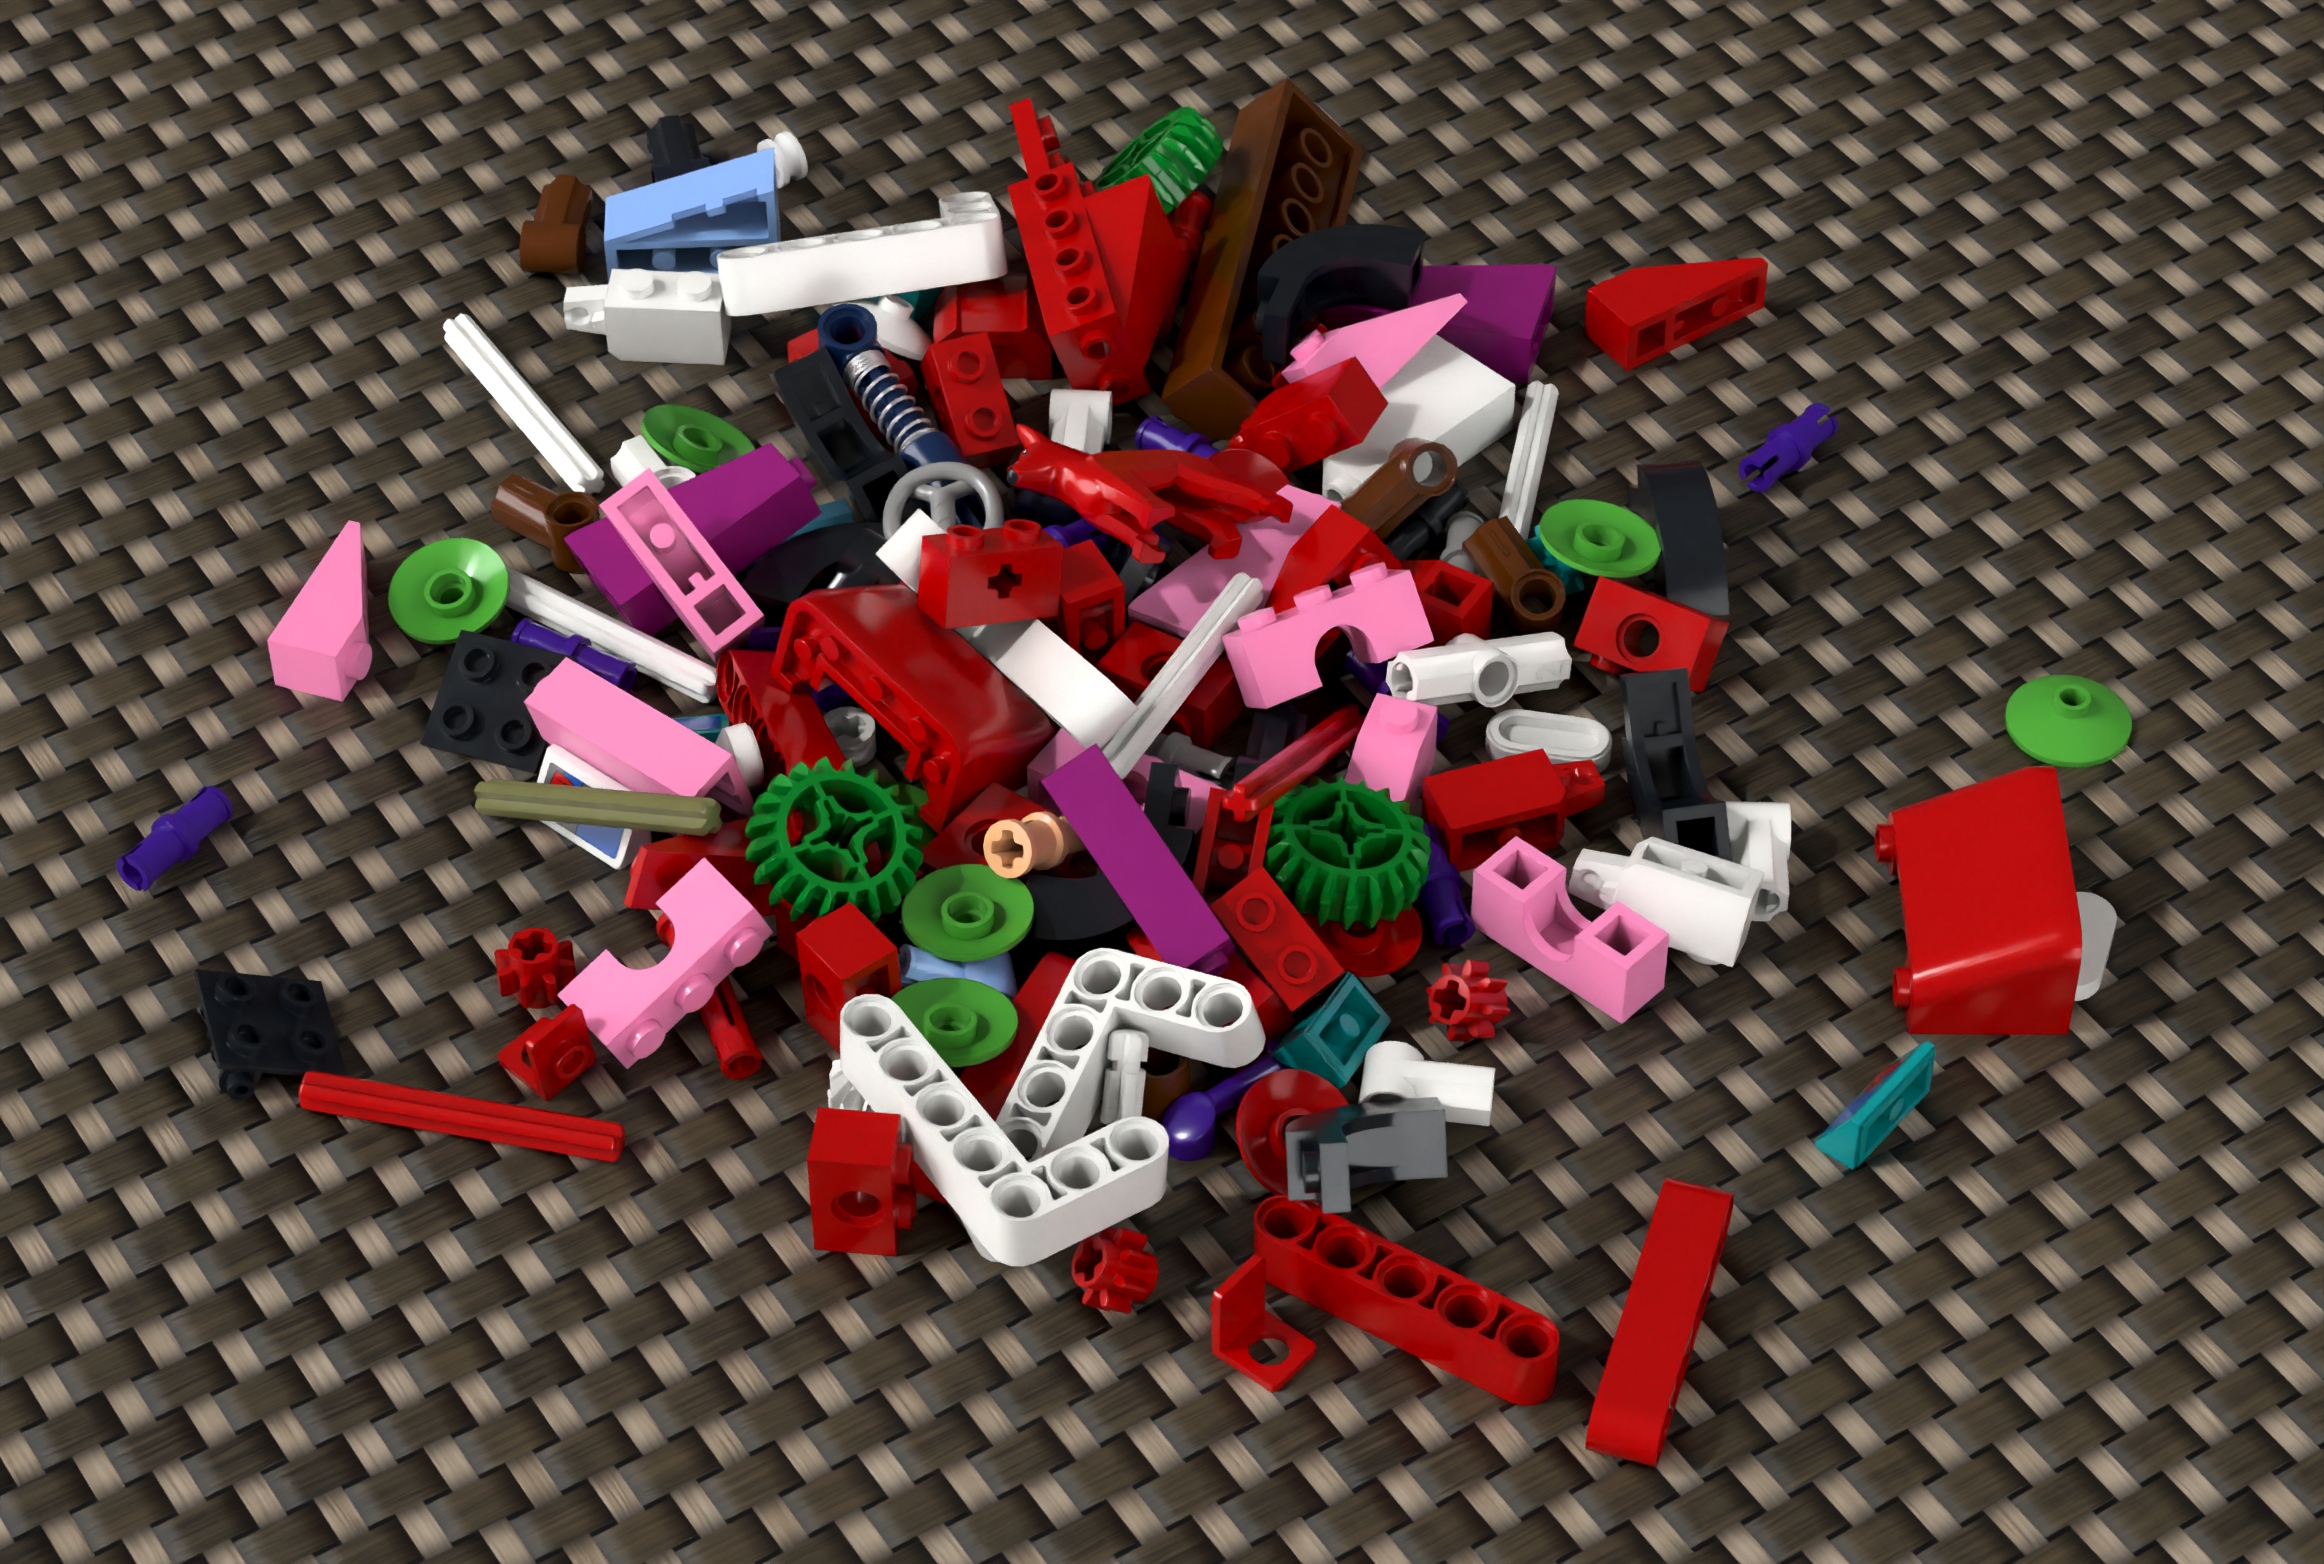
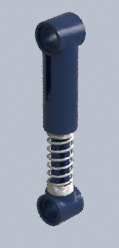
(852, 343)

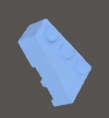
(694, 217)

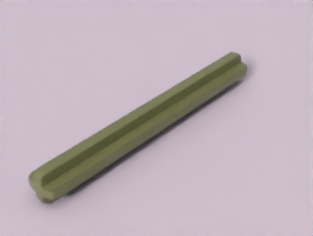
(598, 807)

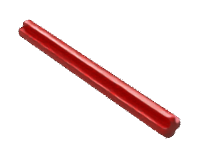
(1294, 764)

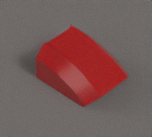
(1010, 315)

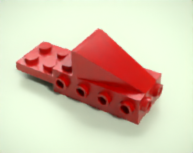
(1096, 262)

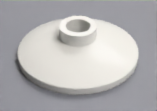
(894, 326)

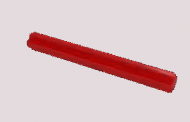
(462, 1116)

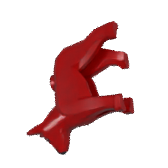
(1138, 488)

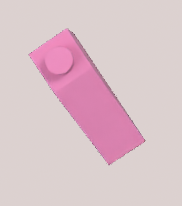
(1378, 343)
(683, 565)
(325, 632)
(1395, 748)

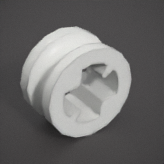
(789, 157)
(853, 732)

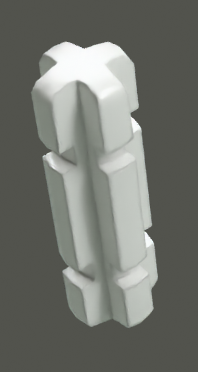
(1125, 1080)

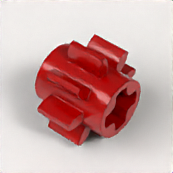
(535, 967)
(1468, 1000)
(1115, 1269)

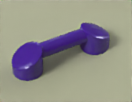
(1192, 1116)

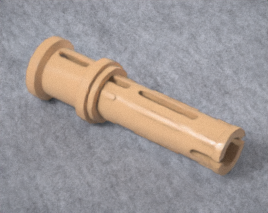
(1034, 842)

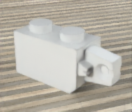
(654, 316)
(1683, 891)

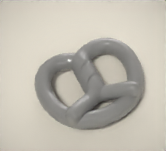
(942, 499)

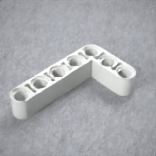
(870, 262)
(1027, 654)
(1088, 1017)
(1008, 1204)

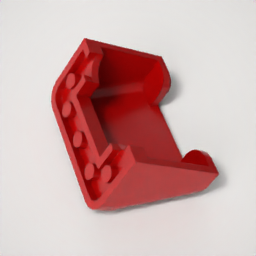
(920, 685)
(1986, 908)

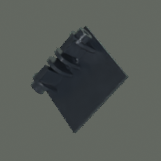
(483, 704)
(266, 1028)

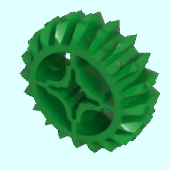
(1174, 154)
(844, 811)
(1346, 852)

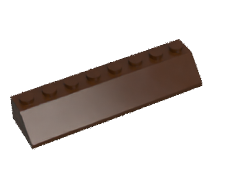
(1281, 180)

